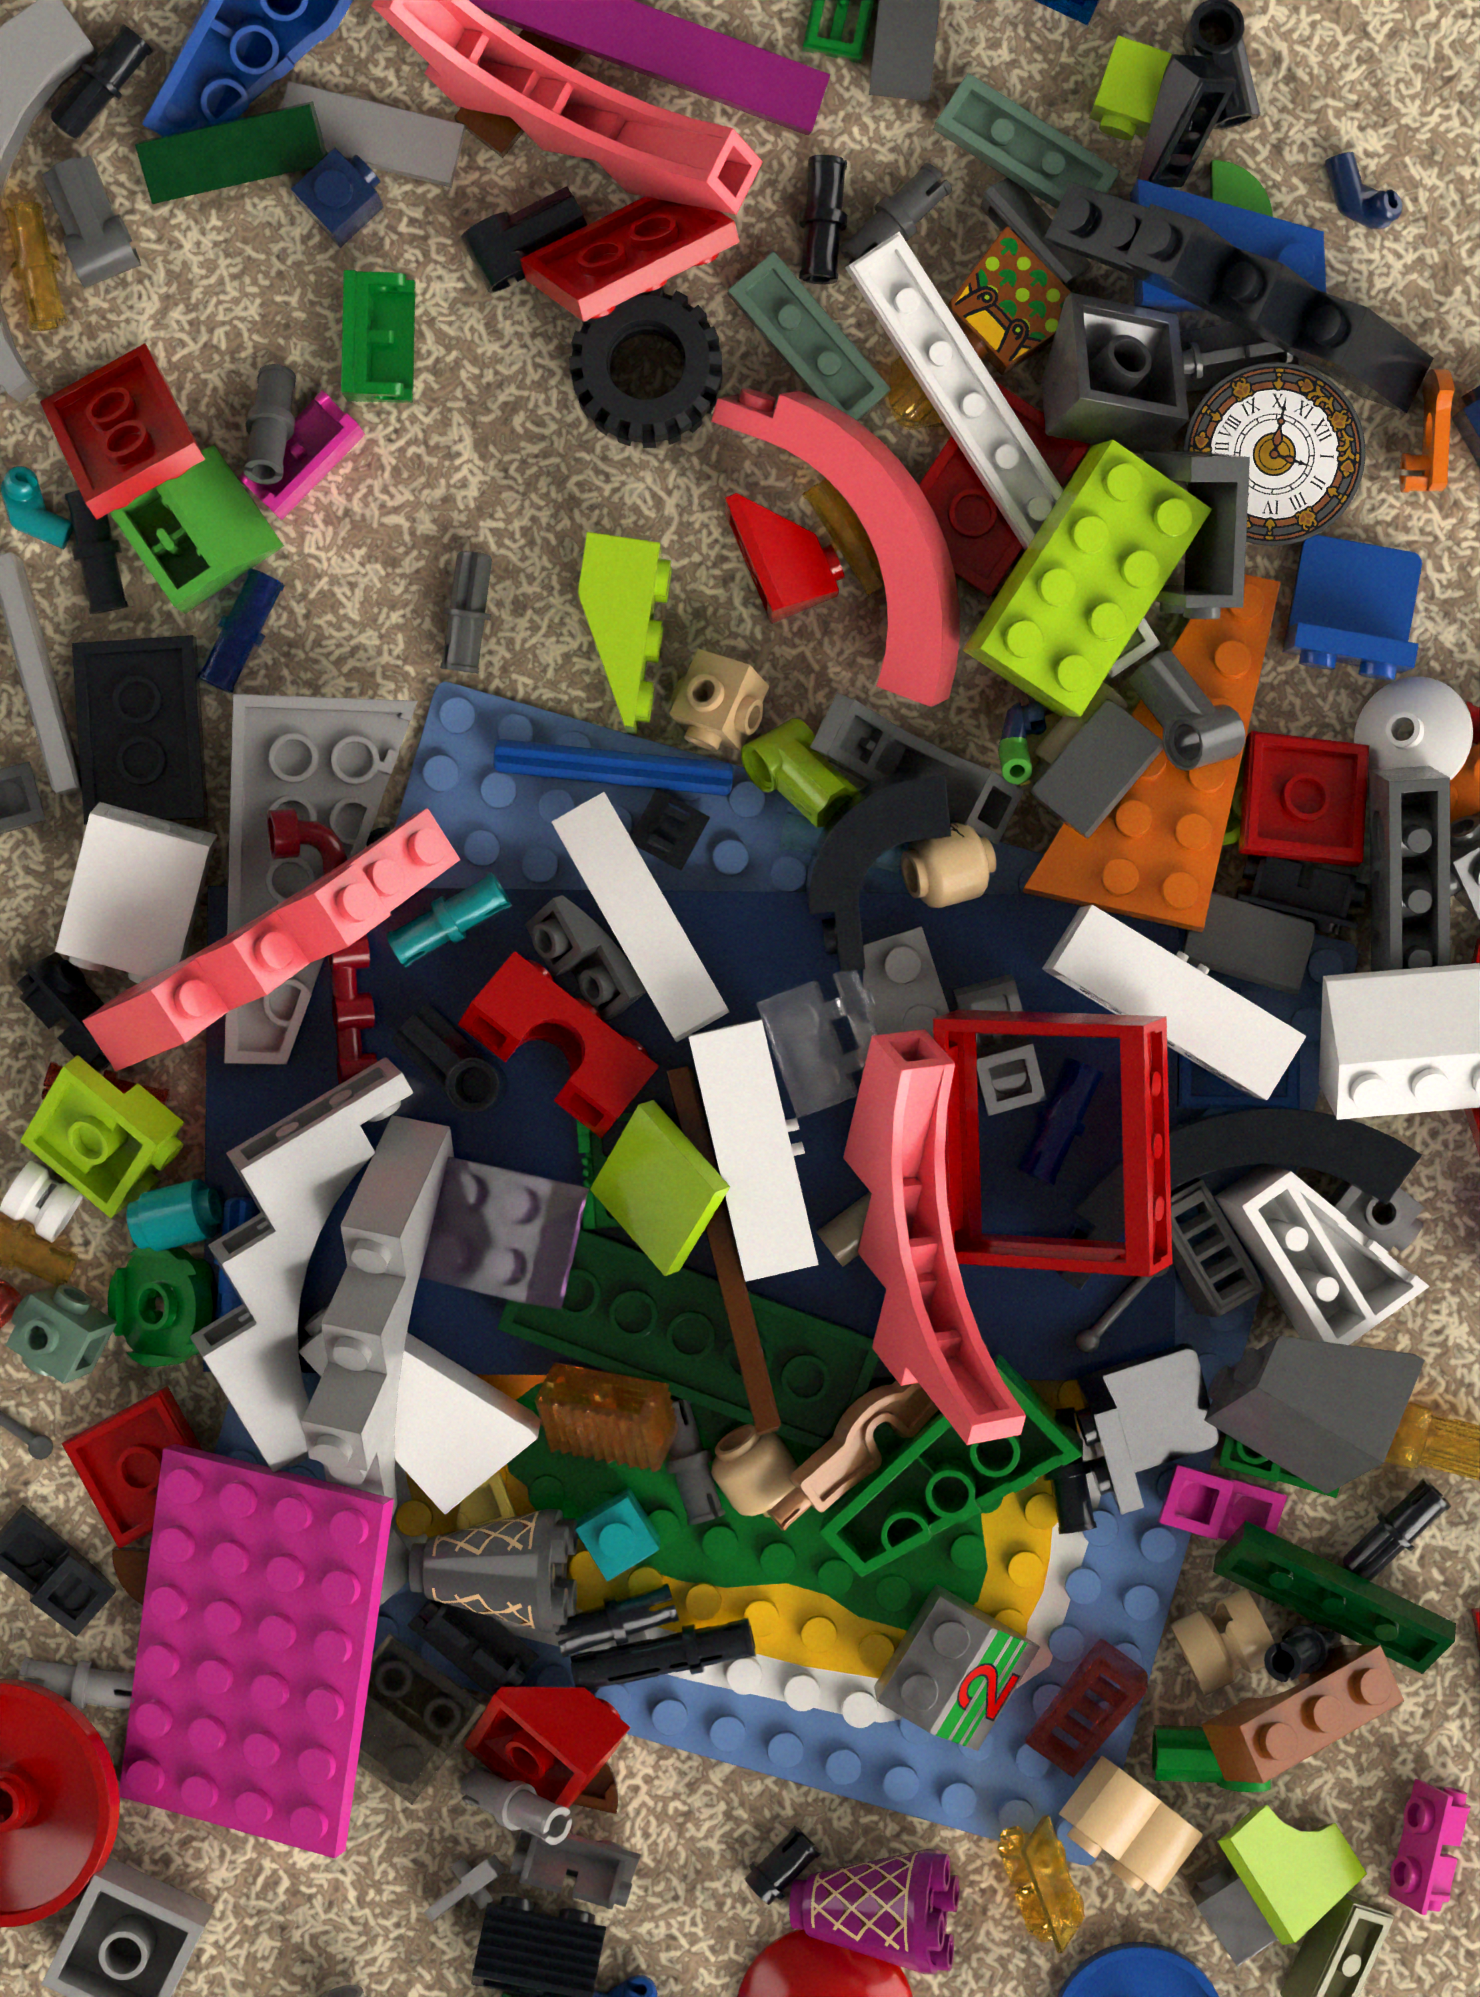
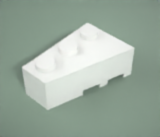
(1313, 1259)

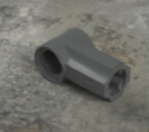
(95, 235)
(1193, 727)

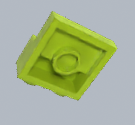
(103, 1138)

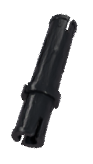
(663, 1655)

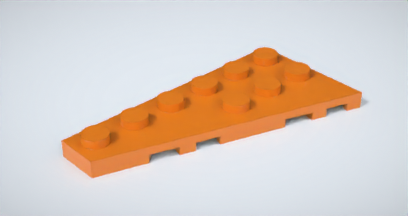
(1166, 834)

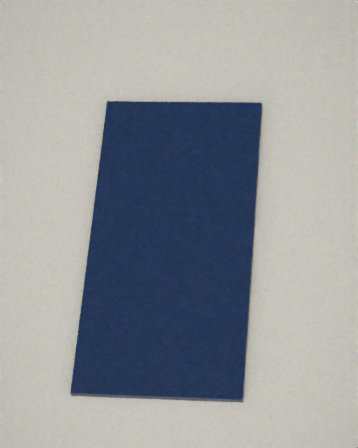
(752, 951)

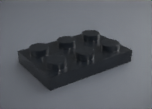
(141, 726)

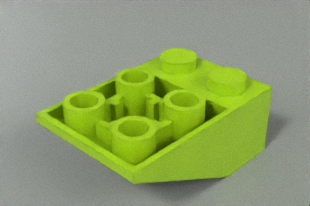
(619, 596)

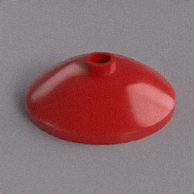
(814, 1968)

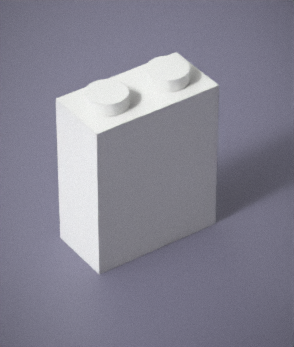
(134, 893)

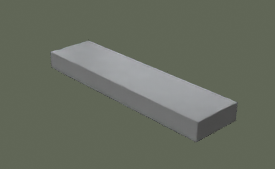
(38, 677)

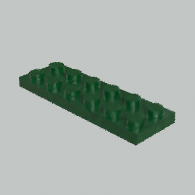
(677, 1332)

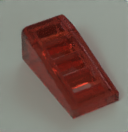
(1117, 1667)

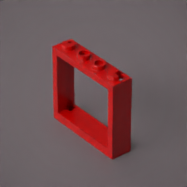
(1144, 1135)

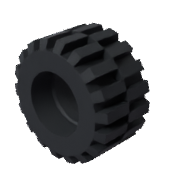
(655, 418)

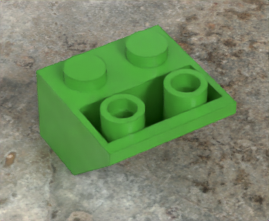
(198, 531)

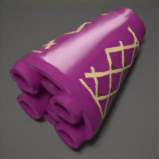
(883, 1909)

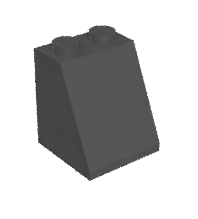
(1315, 1406)

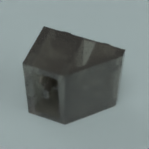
(411, 1718)

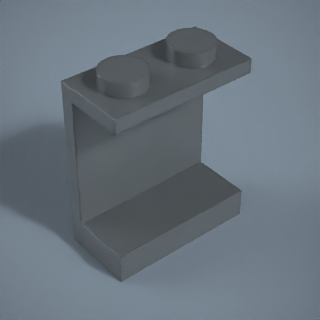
(1218, 551)

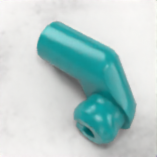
(28, 511)

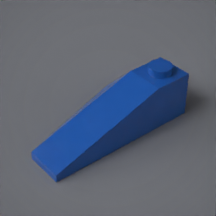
(235, 56)

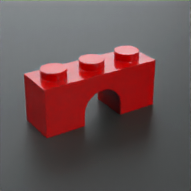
(527, 1006)

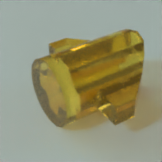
(908, 401)

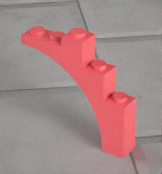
(571, 114)
(273, 946)
(907, 1238)

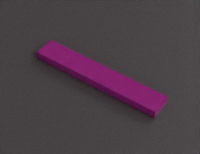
(676, 54)

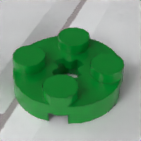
(187, 1297)

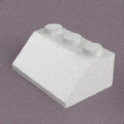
(1401, 1041)

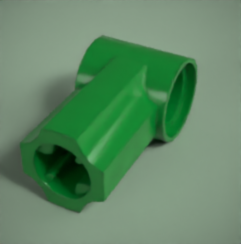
(1186, 1756)

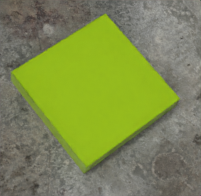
(659, 1187)

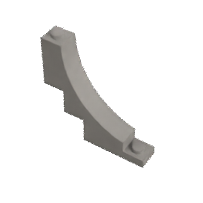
(295, 1179)

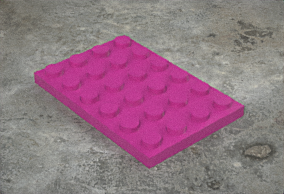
(255, 1648)

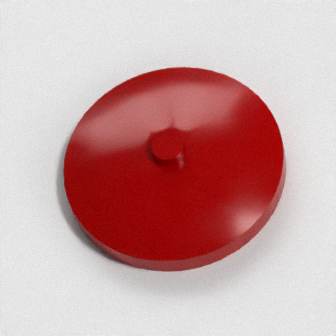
(53, 1802)

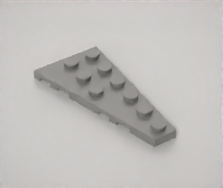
(332, 768)

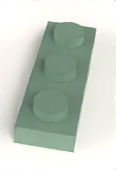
(1020, 143)
(808, 338)

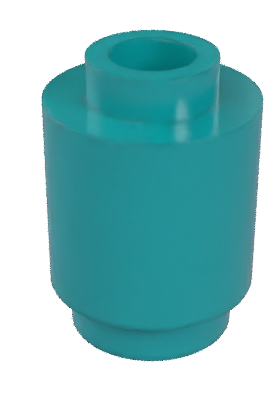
(174, 1215)

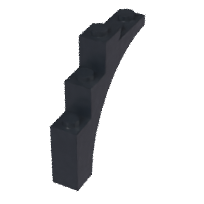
(1245, 289)

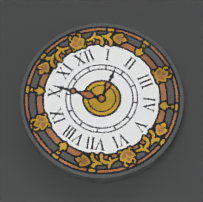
(1300, 446)

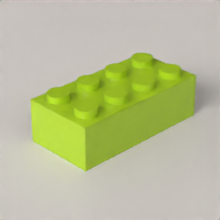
(1087, 579)

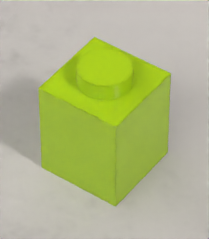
(1129, 89)

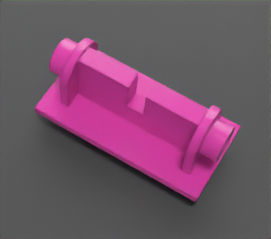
(1420, 1872)

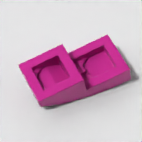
(1218, 1503)

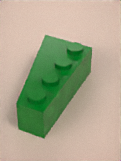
(943, 1481)

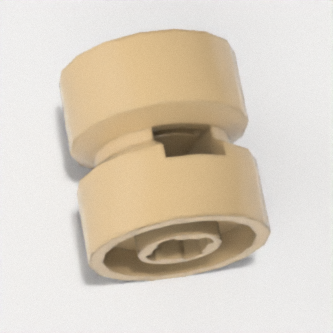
(1223, 1641)

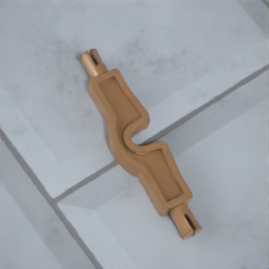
(852, 1449)

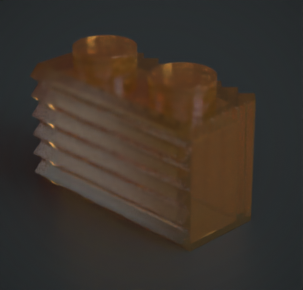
(607, 1416)

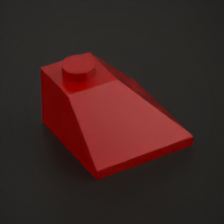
(782, 559)
(547, 1738)

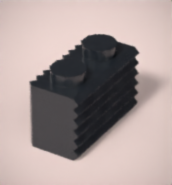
(538, 1951)

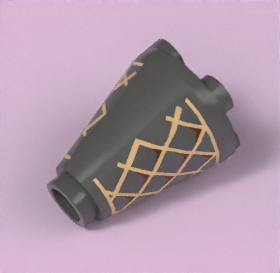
(503, 1569)

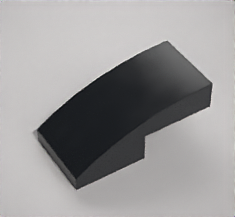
(52, 1571)

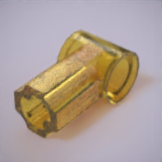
(1436, 1443)

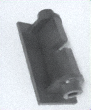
(601, 1867)

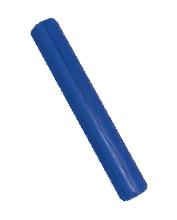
(613, 767)

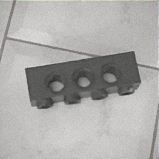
(1409, 868)

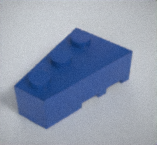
(1257, 233)

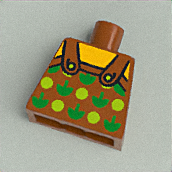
(1009, 304)

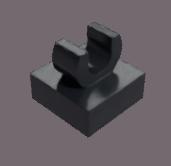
(669, 829)

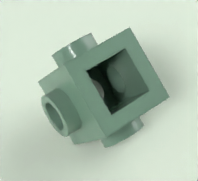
(60, 1333)

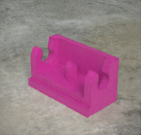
(319, 442)

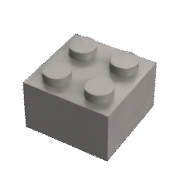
(127, 1937)

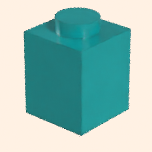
(618, 1534)

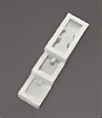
(640, 917)

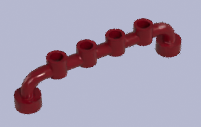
(349, 1008)

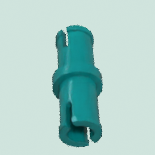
(448, 919)

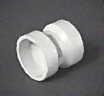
(41, 1201)

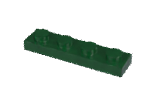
(1334, 1597)

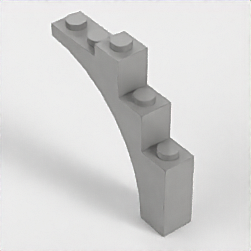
(37, 56)
(368, 1318)

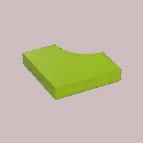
(1291, 1871)

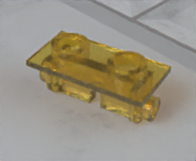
(1051, 1903)

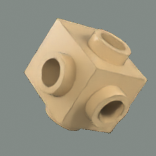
(718, 701)

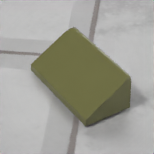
(1339, 1951)

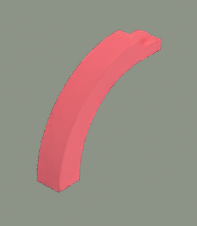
(897, 518)

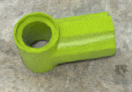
(804, 777)

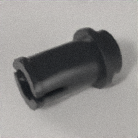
(781, 1866)

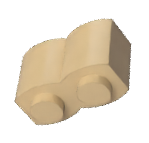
(1129, 1824)

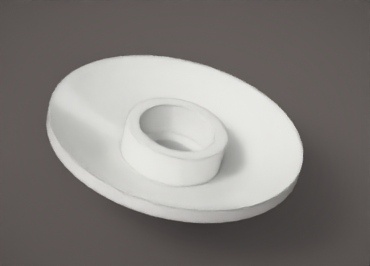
(1440, 722)

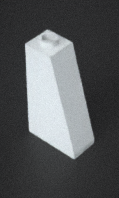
(448, 1421)

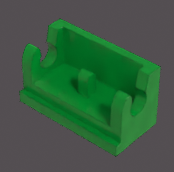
(378, 337)

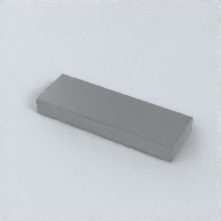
(384, 134)

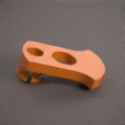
(1434, 461)

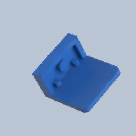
(1354, 607)

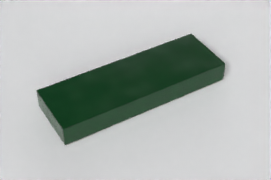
(231, 152)

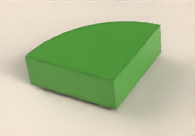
(1237, 188)

